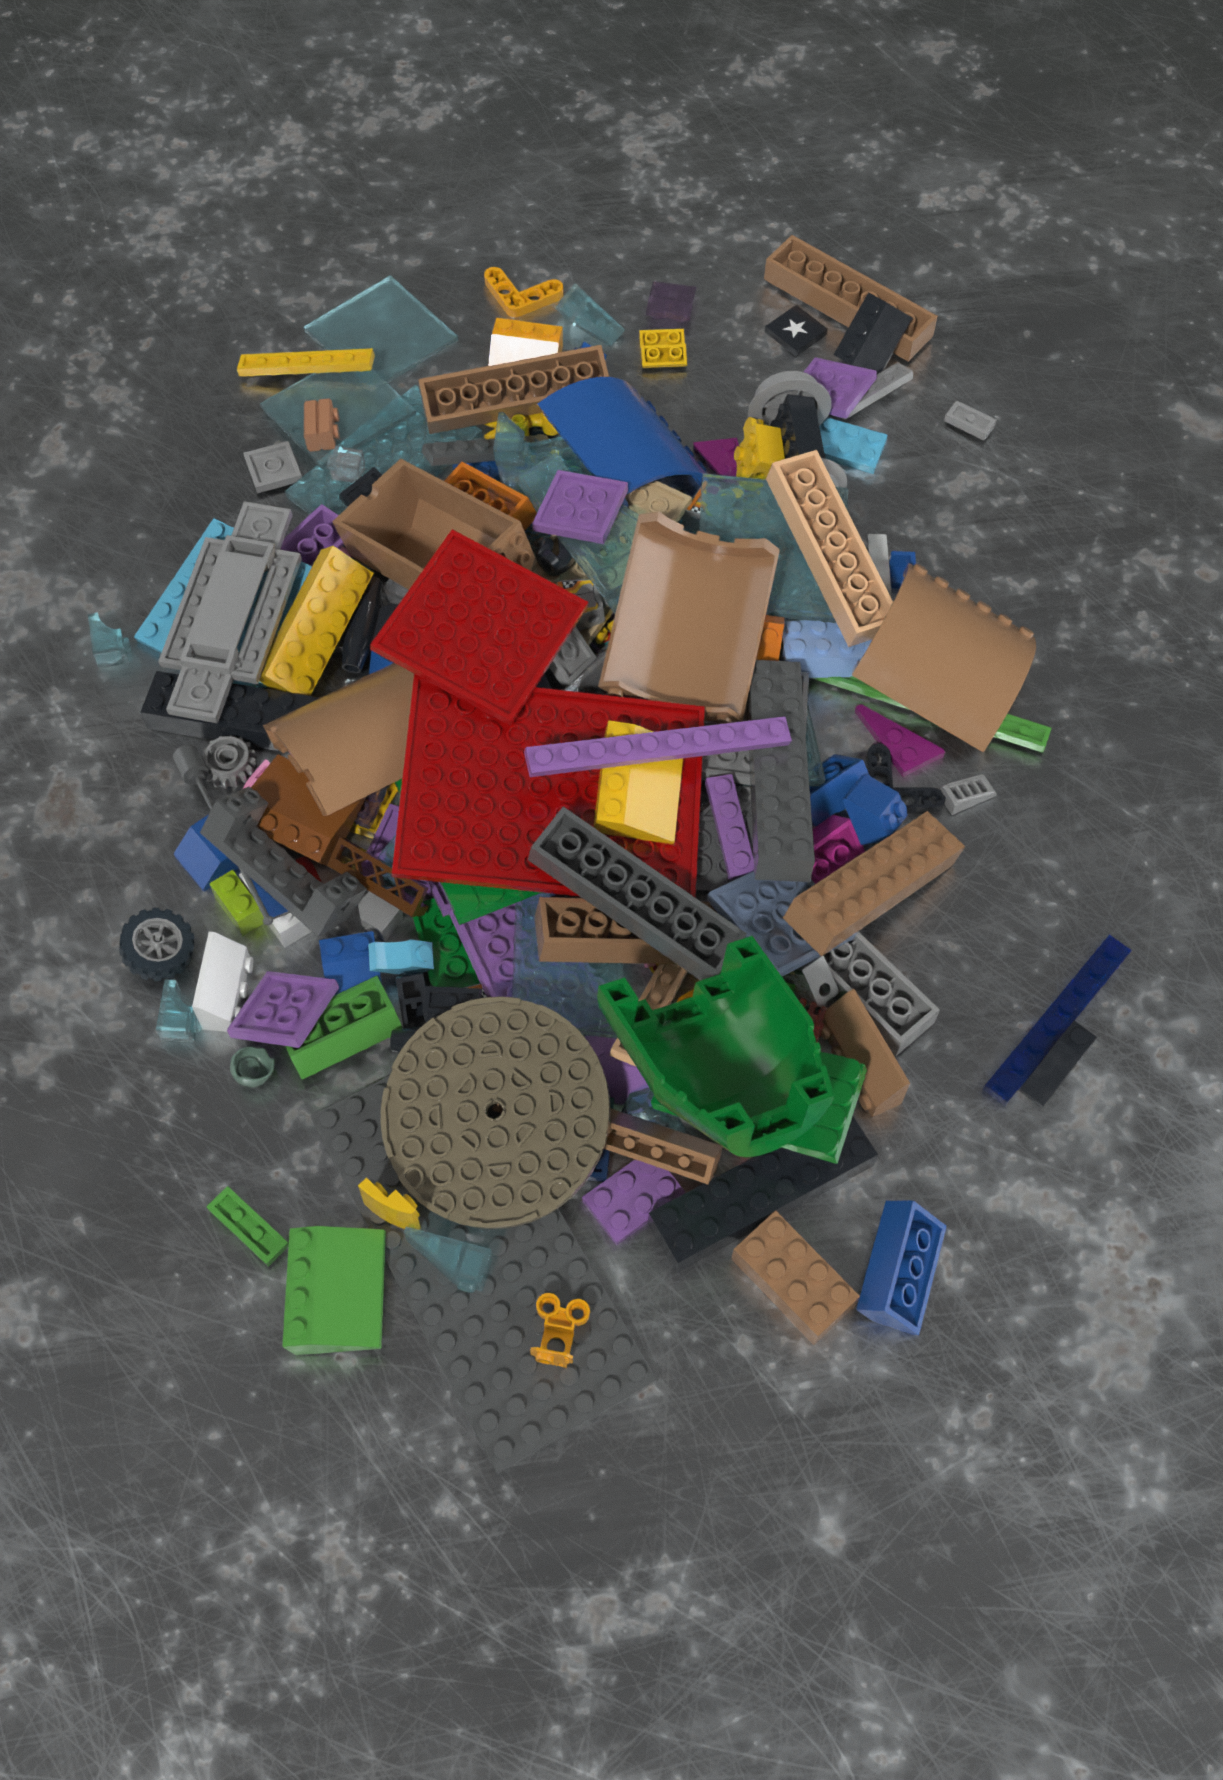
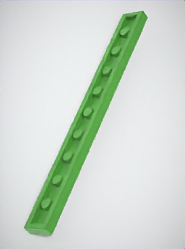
(1012, 728)

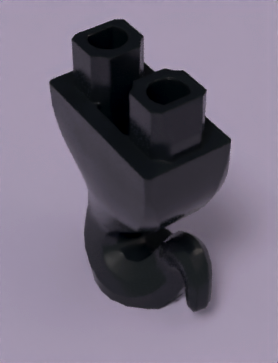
(548, 561)

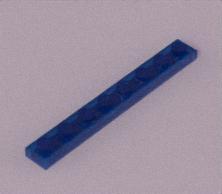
(1056, 1020)

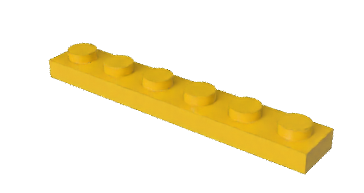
(306, 362)

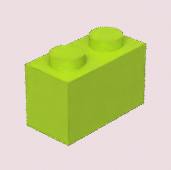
(237, 902)

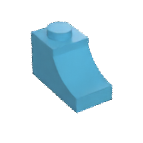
(401, 957)

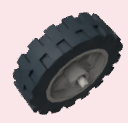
(160, 967)

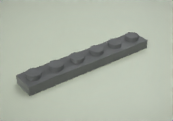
(465, 451)

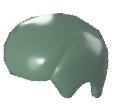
(251, 1066)

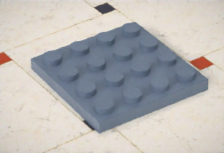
(759, 911)

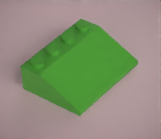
(334, 1290)

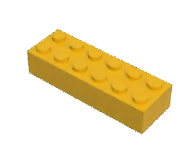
(315, 622)

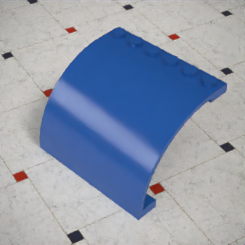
(618, 433)

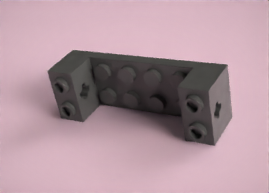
(235, 833)

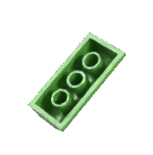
(346, 1026)

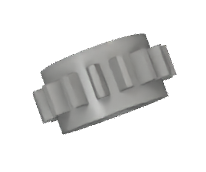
(229, 749)

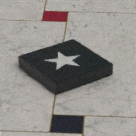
(796, 330)

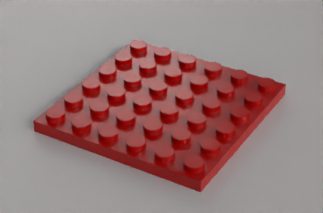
(479, 626)

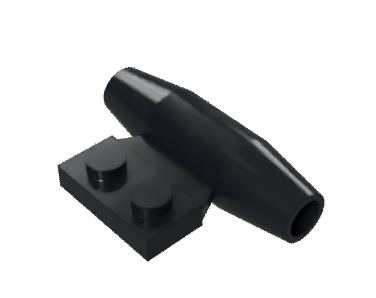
(364, 626)
(436, 1002)

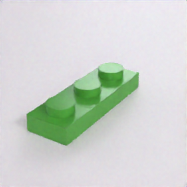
(248, 1226)

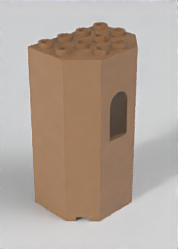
(412, 515)

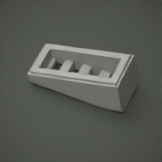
(957, 805)

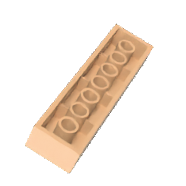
(830, 545)

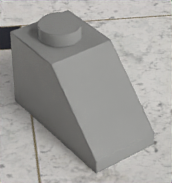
(378, 916)

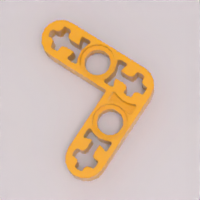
(548, 292)

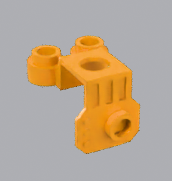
(558, 1325)

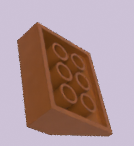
(295, 817)

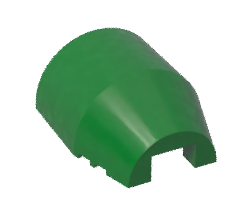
(732, 1056)

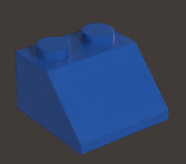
(874, 809)
(201, 857)

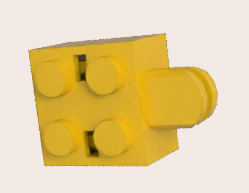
(758, 450)

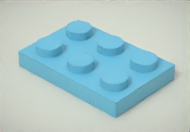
(852, 445)

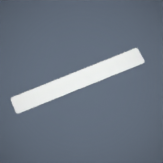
(879, 554)

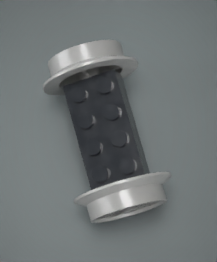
(798, 407)

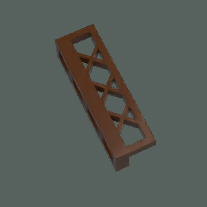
(374, 882)

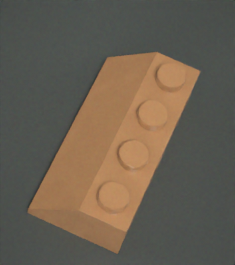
(856, 1036)

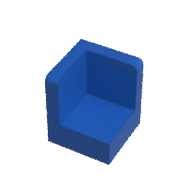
(897, 563)

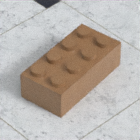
(795, 1277)

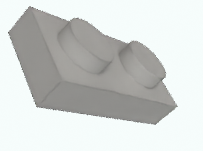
(970, 420)

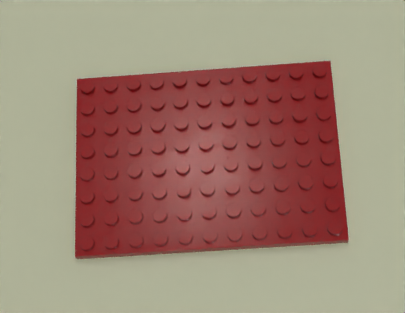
(476, 811)

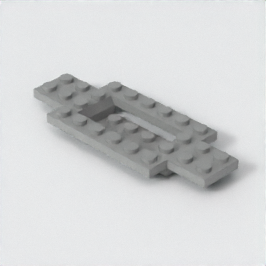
(217, 607)

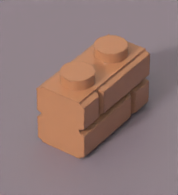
(320, 425)

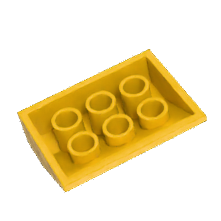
(638, 798)

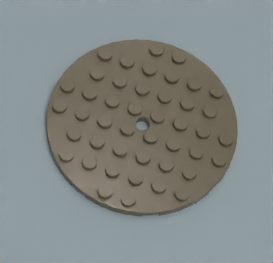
(507, 1166)

